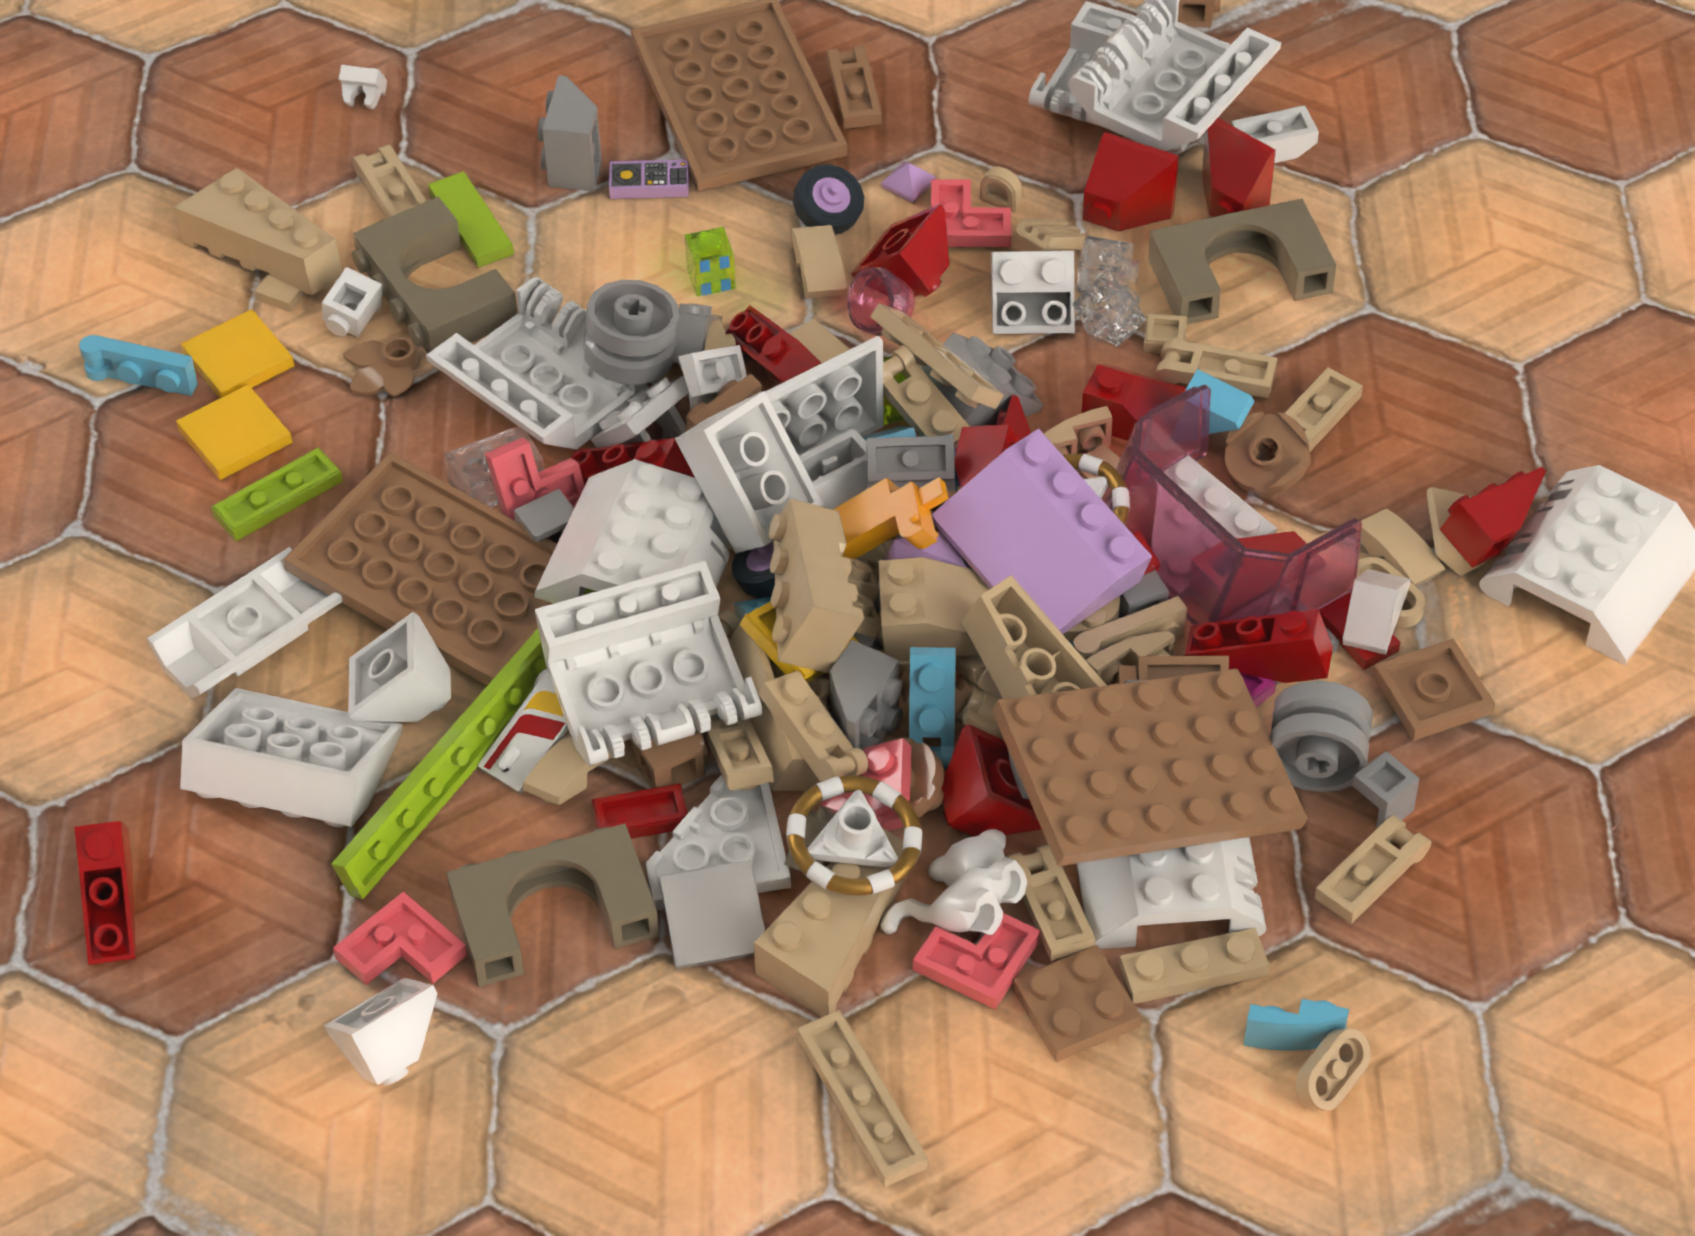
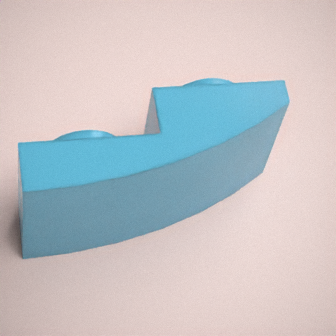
(1281, 1030)

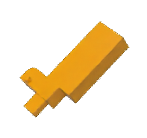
(889, 511)

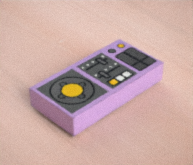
(648, 179)

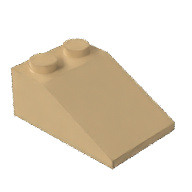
(926, 605)

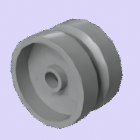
(631, 332)
(1321, 734)

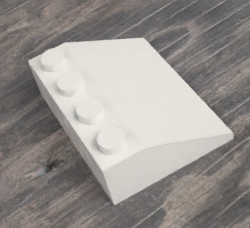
(833, 397)
(287, 757)

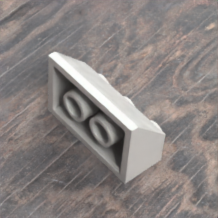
(746, 469)

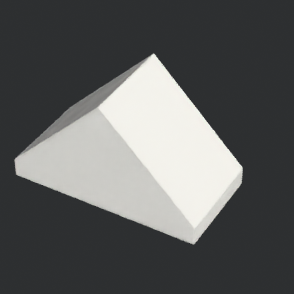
(1374, 610)

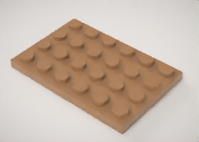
(738, 93)
(433, 551)
(1148, 766)

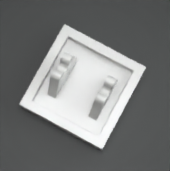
(645, 408)

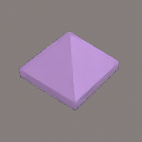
(908, 181)

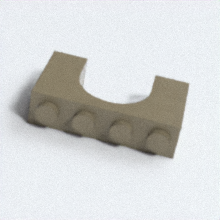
(1276, 232)
(411, 239)
(594, 863)

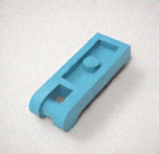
(138, 365)
(933, 698)

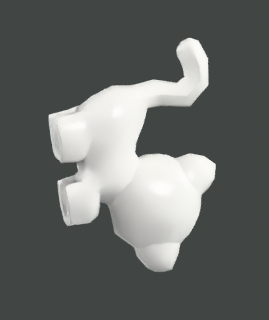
(977, 883)

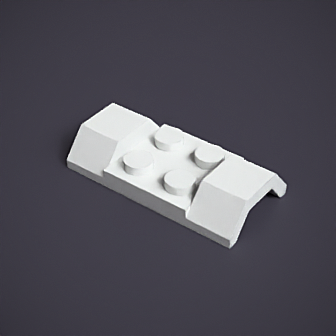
(239, 626)

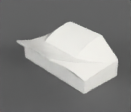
(1286, 130)
(710, 371)

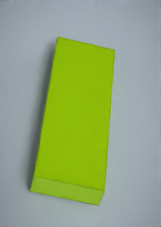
(476, 224)
(276, 494)

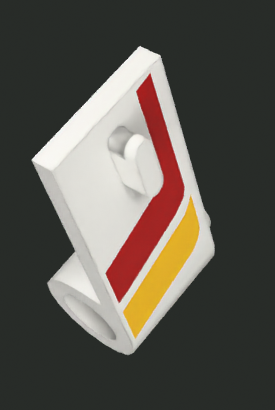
(527, 736)

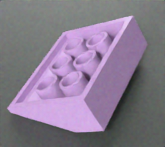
(1046, 529)

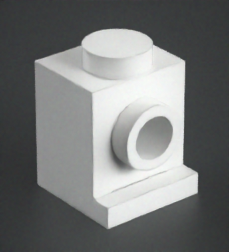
(351, 303)

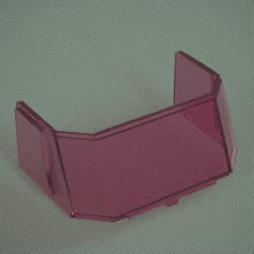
(1197, 555)

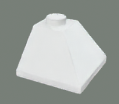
(398, 676)
(385, 1030)

